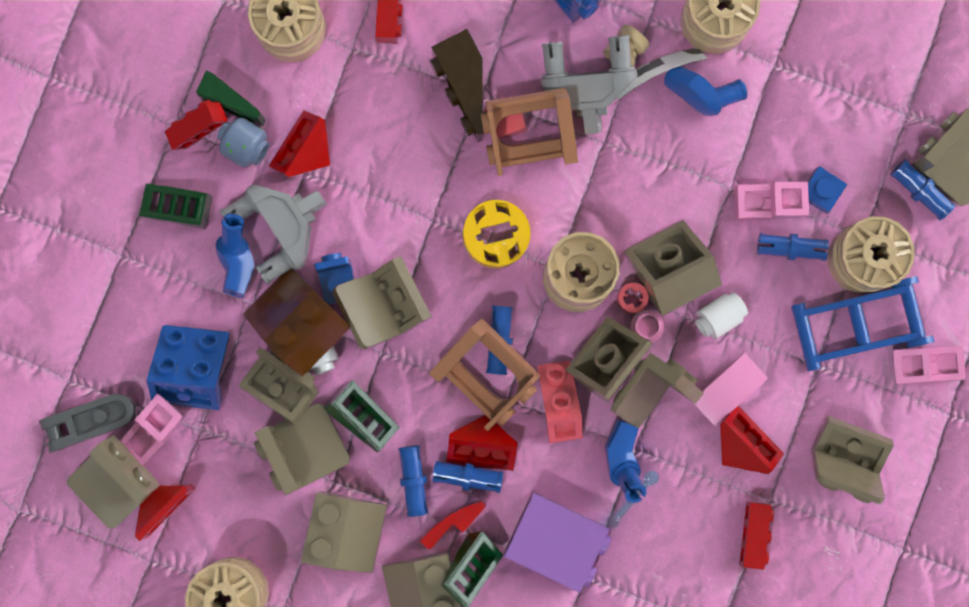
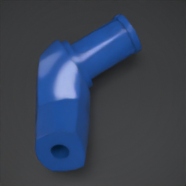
(701, 94)
(234, 256)
(621, 461)

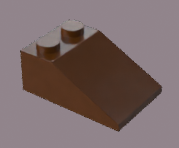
(296, 322)

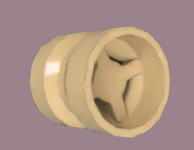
(637, 42)

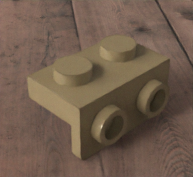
(279, 386)

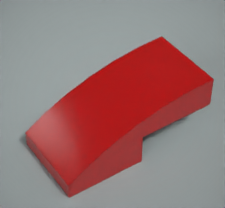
(460, 518)

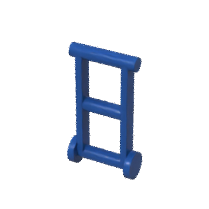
(915, 338)

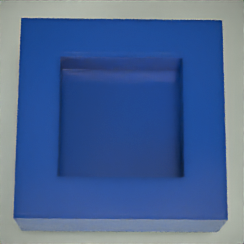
(824, 189)

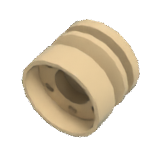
(714, 29)
(295, 36)
(592, 257)
(852, 260)
(231, 577)

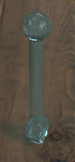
(614, 520)

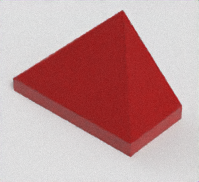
(304, 147)
(746, 444)
(482, 447)
(159, 507)

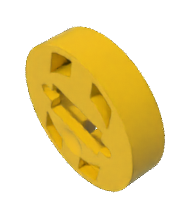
(501, 248)

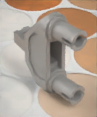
(590, 91)
(288, 220)

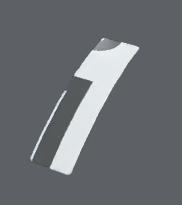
(662, 65)

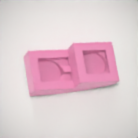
(771, 200)
(929, 364)
(730, 388)
(152, 429)

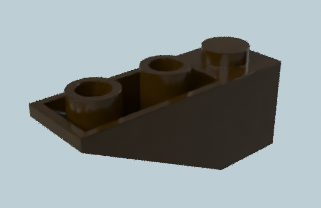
(462, 69)

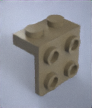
(947, 158)
(381, 304)
(647, 387)
(303, 450)
(851, 459)
(112, 482)

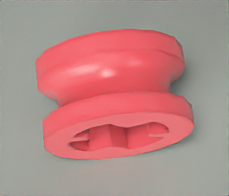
(629, 308)

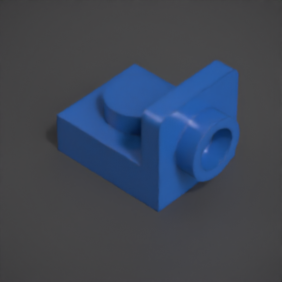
(333, 272)

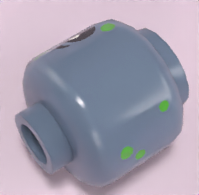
(243, 142)

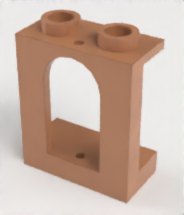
(509, 155)
(494, 407)

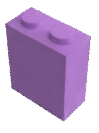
(557, 542)

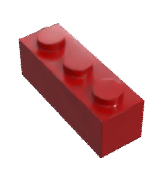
(388, 21)
(195, 125)
(756, 535)

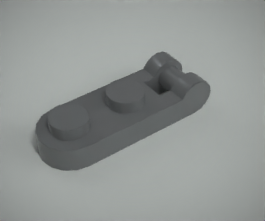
(89, 421)

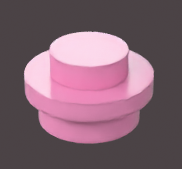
(648, 325)

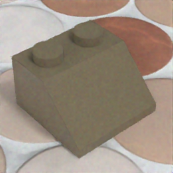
(674, 267)
(608, 358)
(343, 532)
(419, 581)

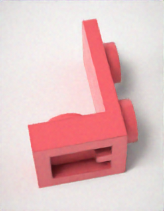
(560, 402)

